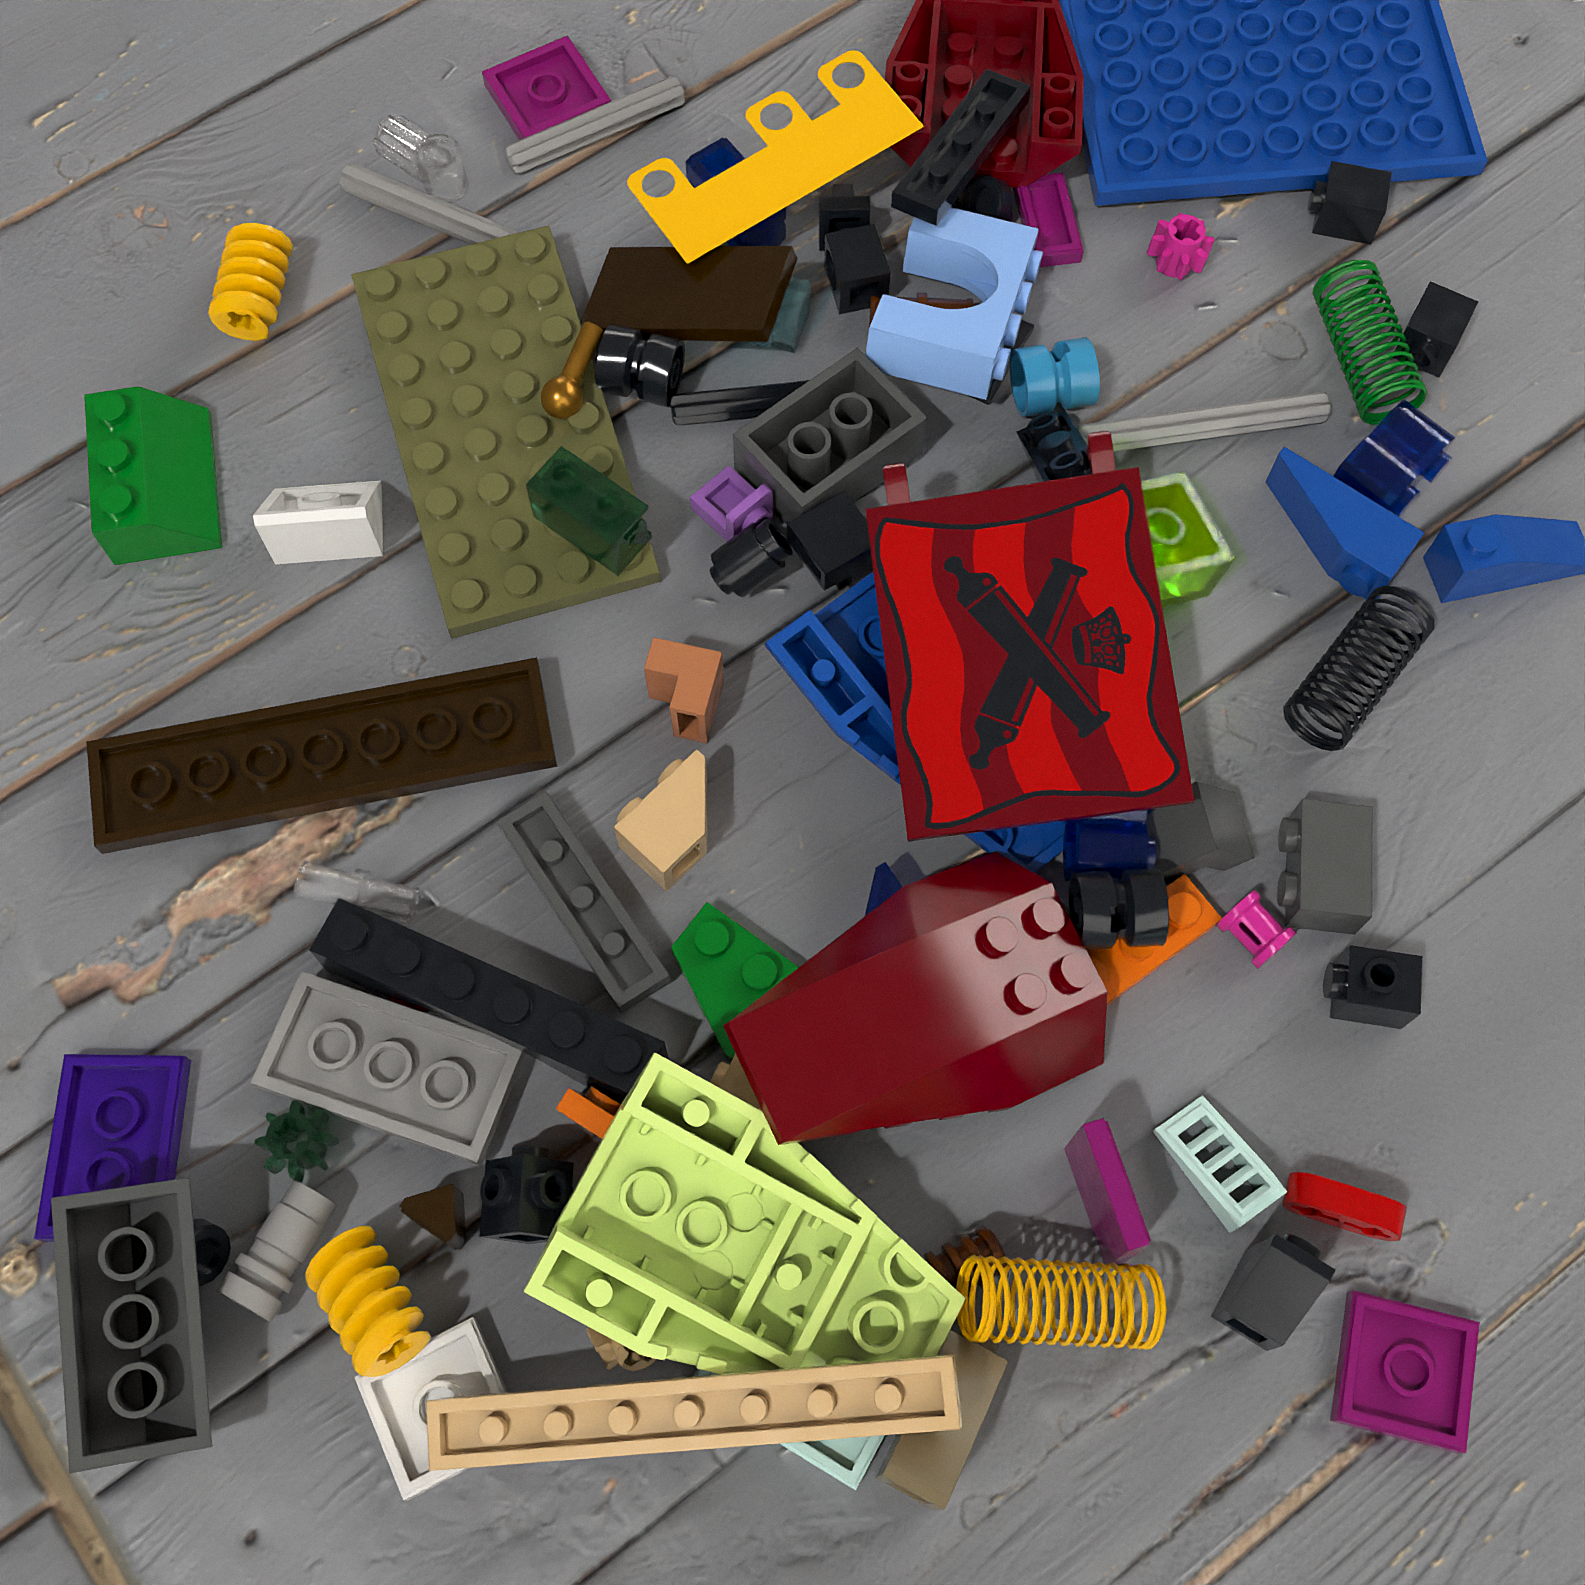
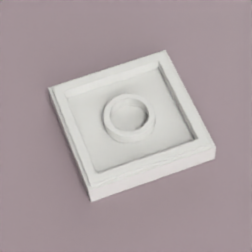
(448, 1366)

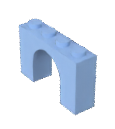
(958, 346)

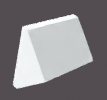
(322, 522)

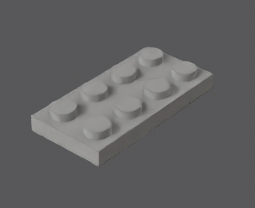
(389, 1068)

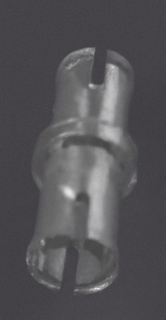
(358, 889)

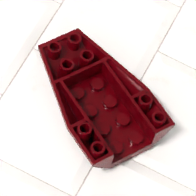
(950, 47)

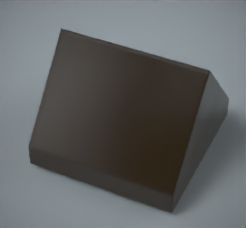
(439, 1213)

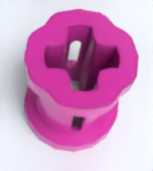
(1256, 929)

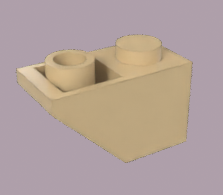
(669, 825)

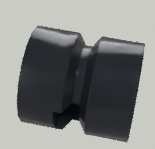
(639, 365)
(1139, 905)

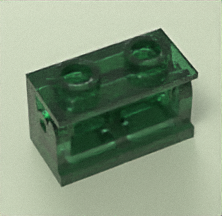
(589, 510)

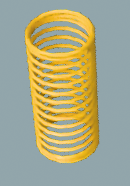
(1122, 1297)

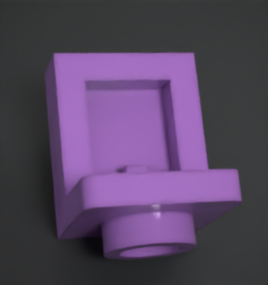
(732, 503)

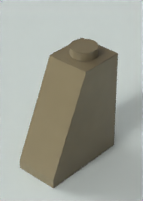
(931, 1462)

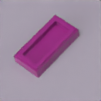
(1048, 207)

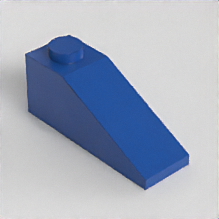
(1344, 529)
(1503, 554)

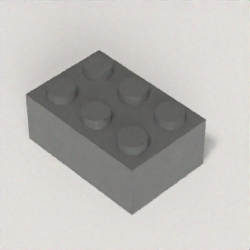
(830, 437)

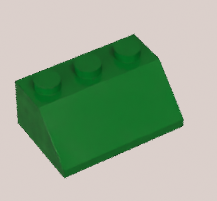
(151, 475)

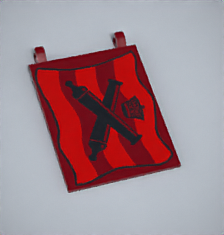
(1026, 652)

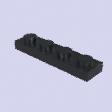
(960, 147)

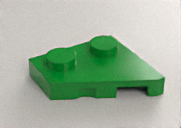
(726, 968)

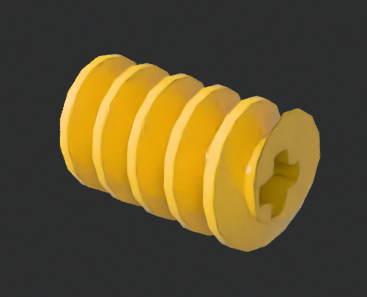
(250, 281)
(365, 1304)

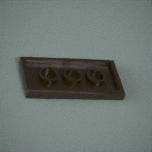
(717, 297)

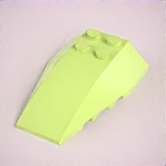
(731, 1248)

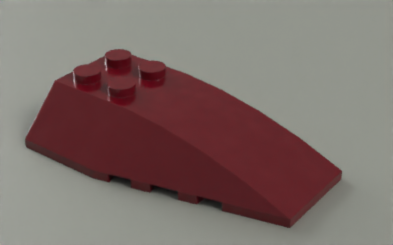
(928, 1009)

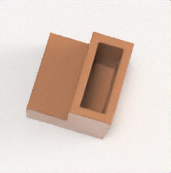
(690, 681)

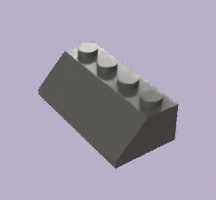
(130, 1324)

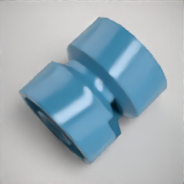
(1056, 376)

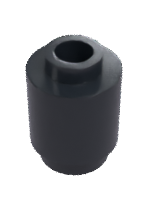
(750, 558)

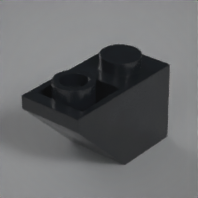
(1273, 1290)

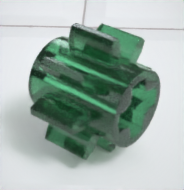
(286, 1129)

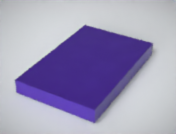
(113, 1126)

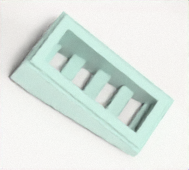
(1217, 1194)

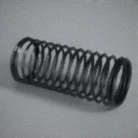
(1385, 630)

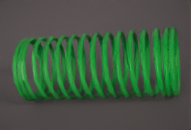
(1346, 300)

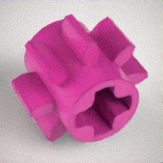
(1180, 246)

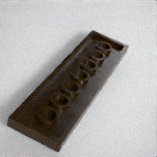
(318, 755)

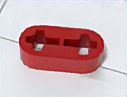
(1344, 1206)

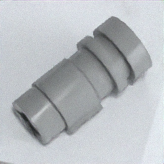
(278, 1251)

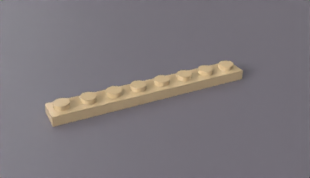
(694, 1413)

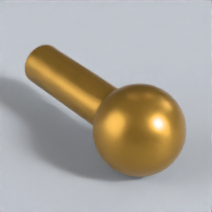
(562, 394)

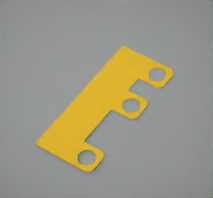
(786, 170)

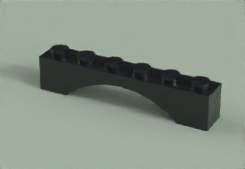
(484, 997)

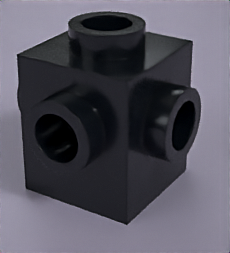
(524, 1195)

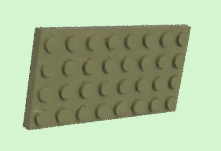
(462, 370)

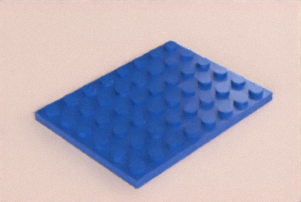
(1266, 94)

